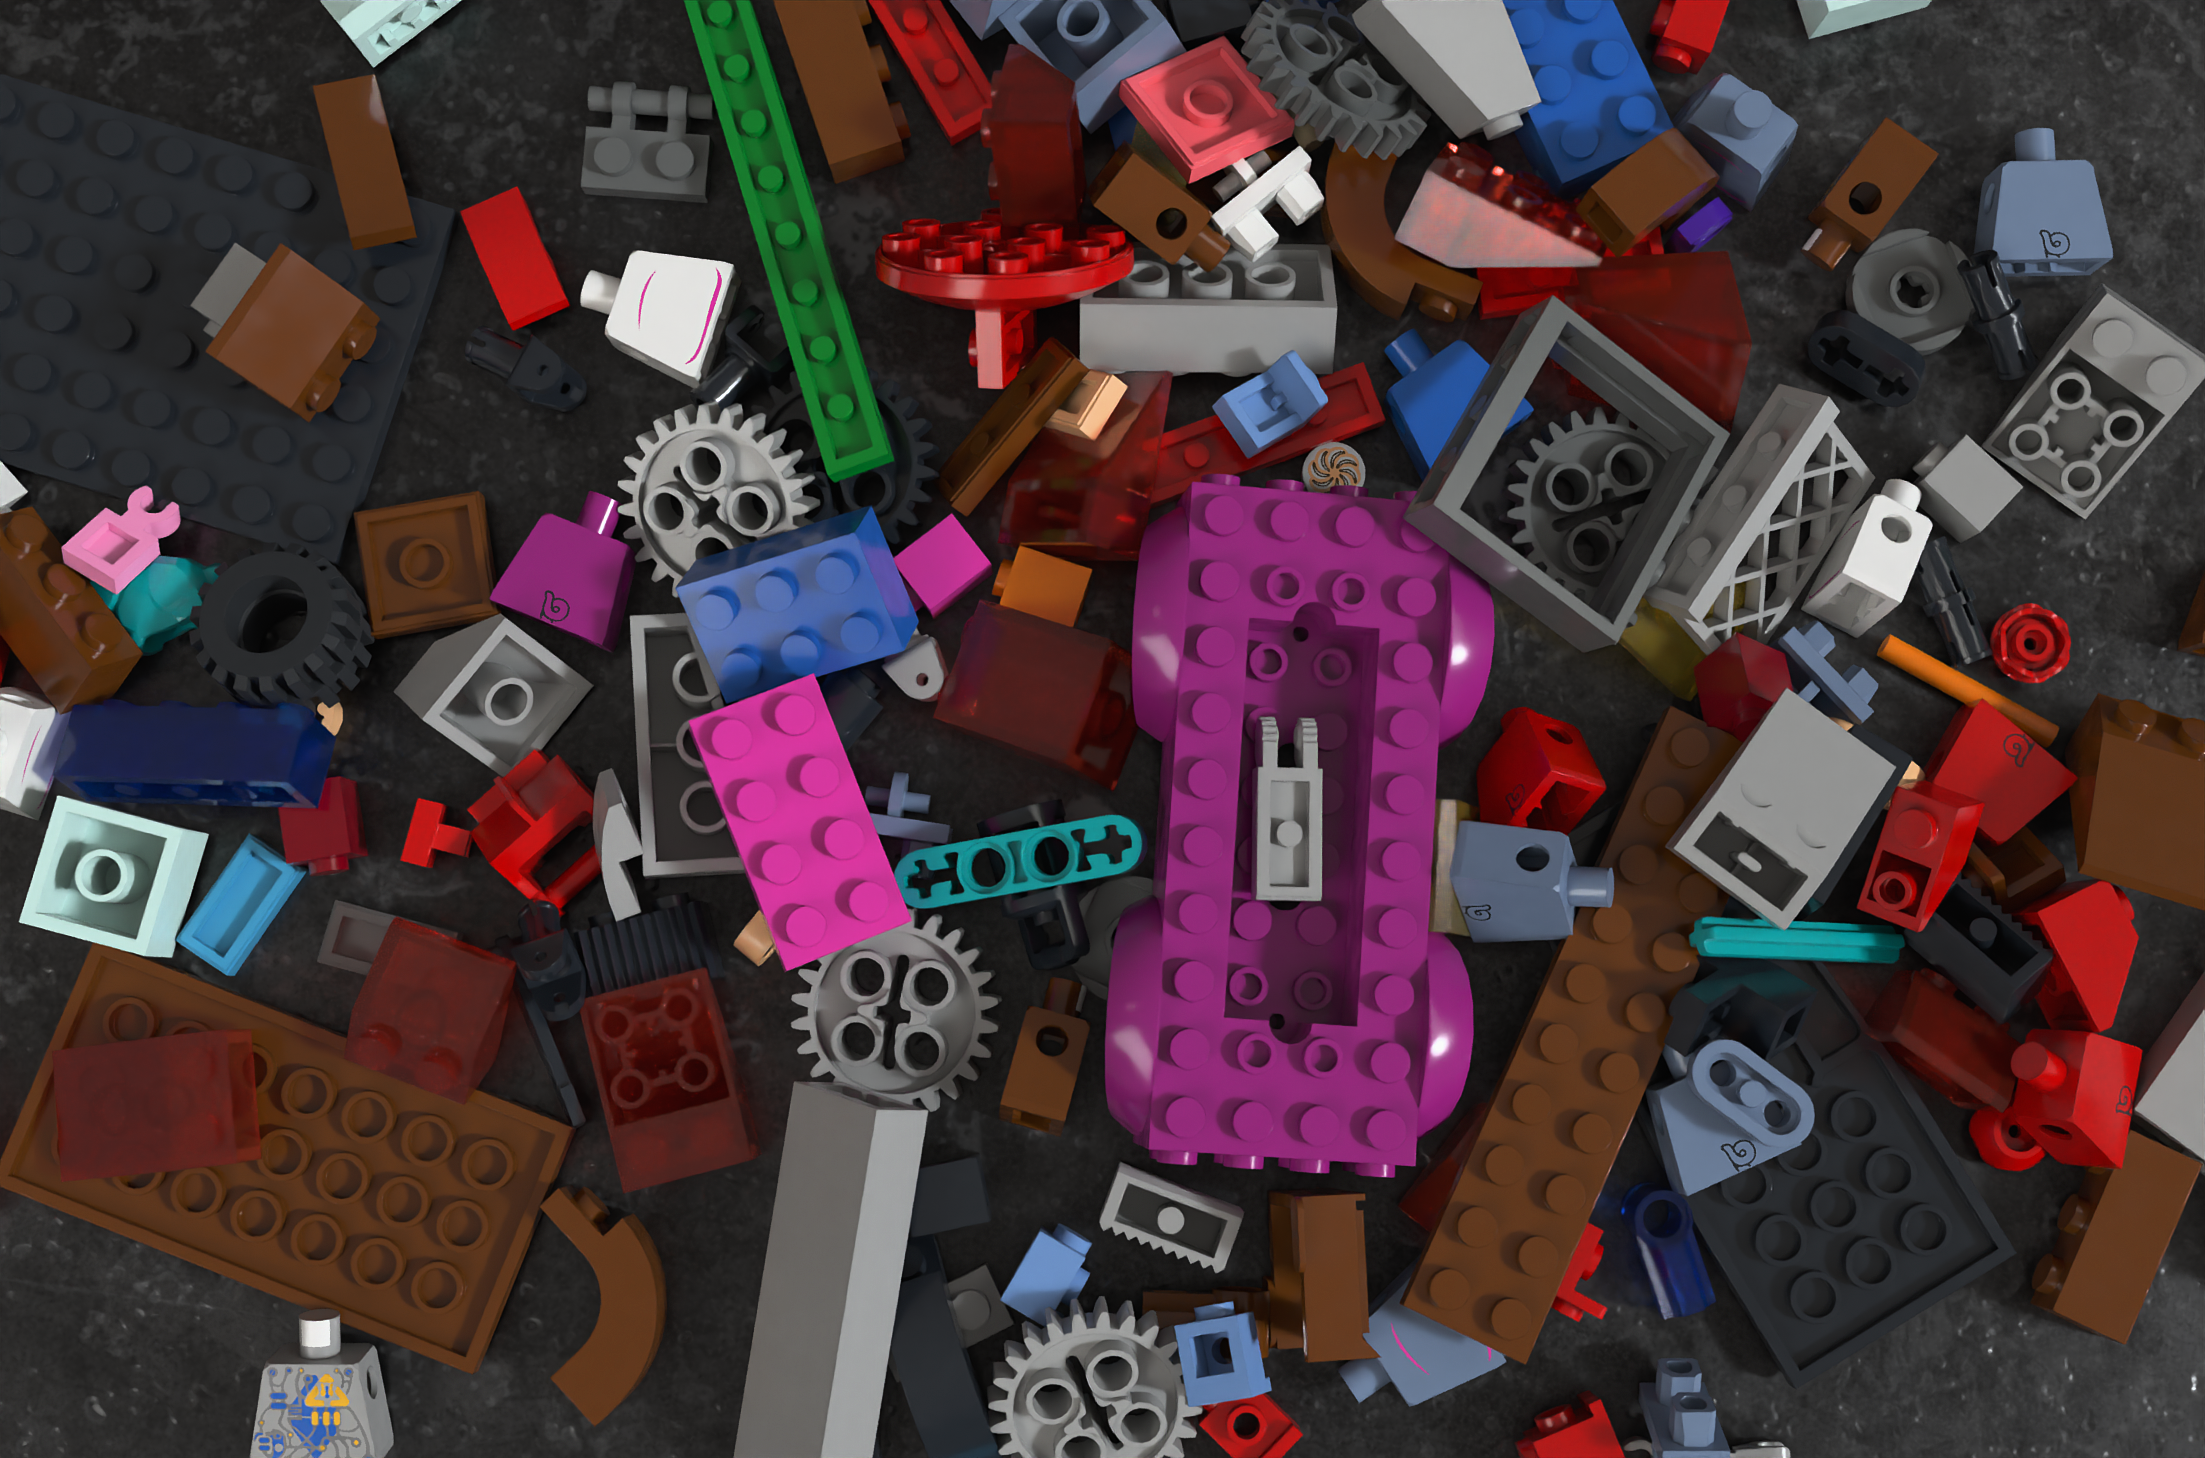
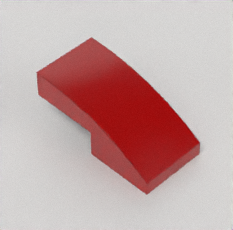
(515, 258)

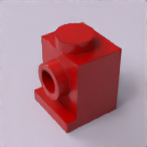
(1685, 33)
(1572, 1433)
(1271, 1439)

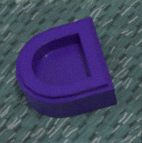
(1699, 228)

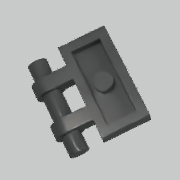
(648, 162)

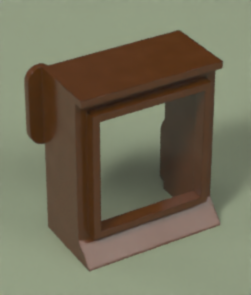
(1318, 1274)

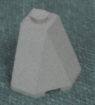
(1456, 58)

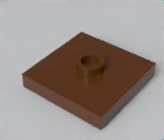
(427, 564)

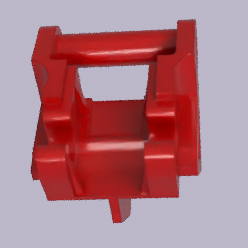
(527, 818)

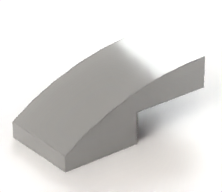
(615, 841)

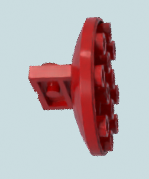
(1002, 277)

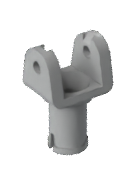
(917, 662)

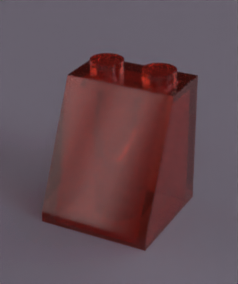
(1674, 318)
(1042, 693)

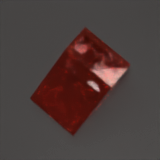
(1488, 217)
(1090, 495)
(668, 1080)

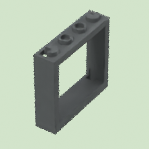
(1633, 390)

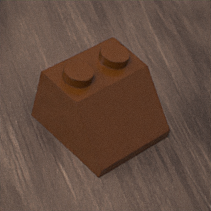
(295, 334)

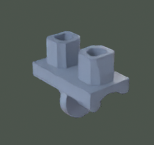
(1817, 682)
(913, 833)
(1681, 1413)

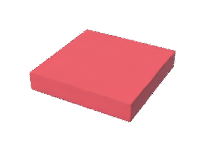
(1205, 109)

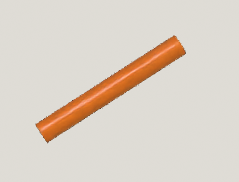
(1964, 688)

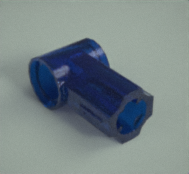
(1669, 1253)

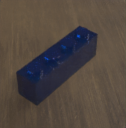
(195, 754)

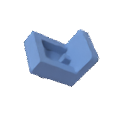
(1271, 404)

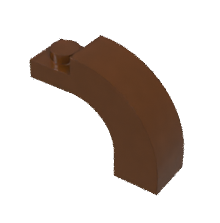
(1647, 191)
(1368, 254)
(631, 1303)

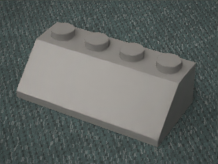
(1214, 321)

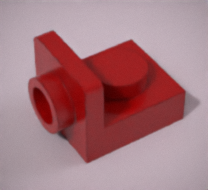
(1581, 1266)

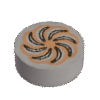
(1332, 466)

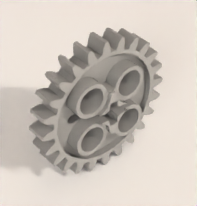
(749, 465)
(953, 1023)
(1146, 1377)

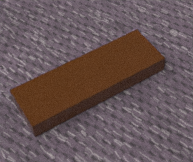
(364, 162)
(1009, 425)

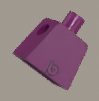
(572, 574)

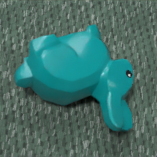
(159, 600)

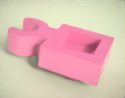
(120, 547)

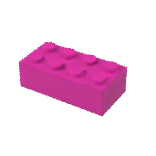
(799, 822)

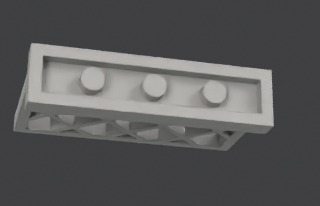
(1737, 520)

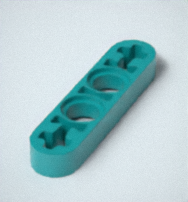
(1019, 856)

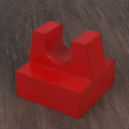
(430, 834)

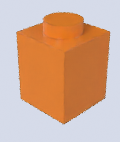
(1043, 586)

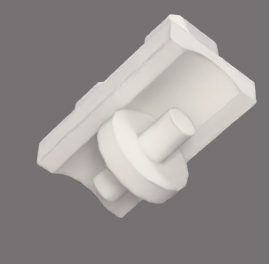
(1284, 184)

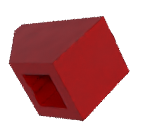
(1919, 853)

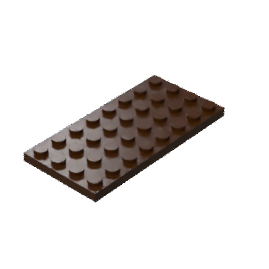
(363, 1184)

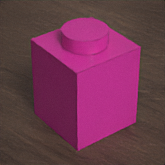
(942, 567)

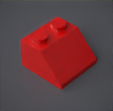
(2092, 951)

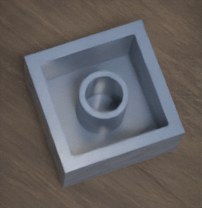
(1094, 45)

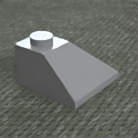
(493, 691)

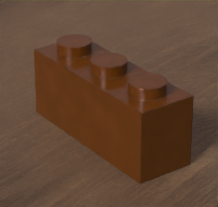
(844, 85)
(58, 618)
(2115, 1239)

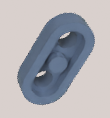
(1748, 1091)

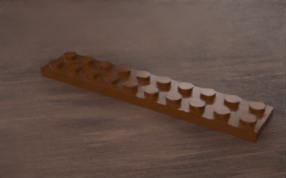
(1577, 1064)

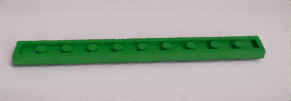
(790, 237)

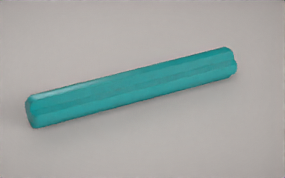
(1798, 942)

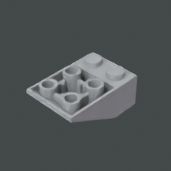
(2096, 401)
(1782, 810)

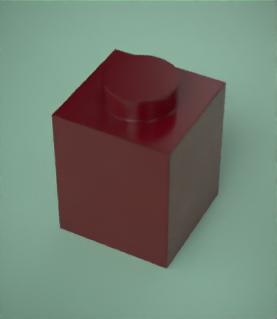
(1740, 684)
(328, 834)

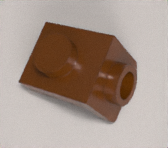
(2014, 871)

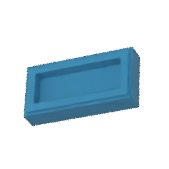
(240, 905)

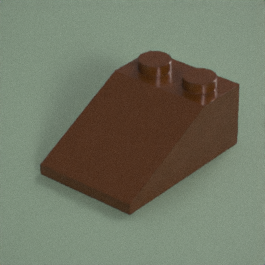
(2140, 799)

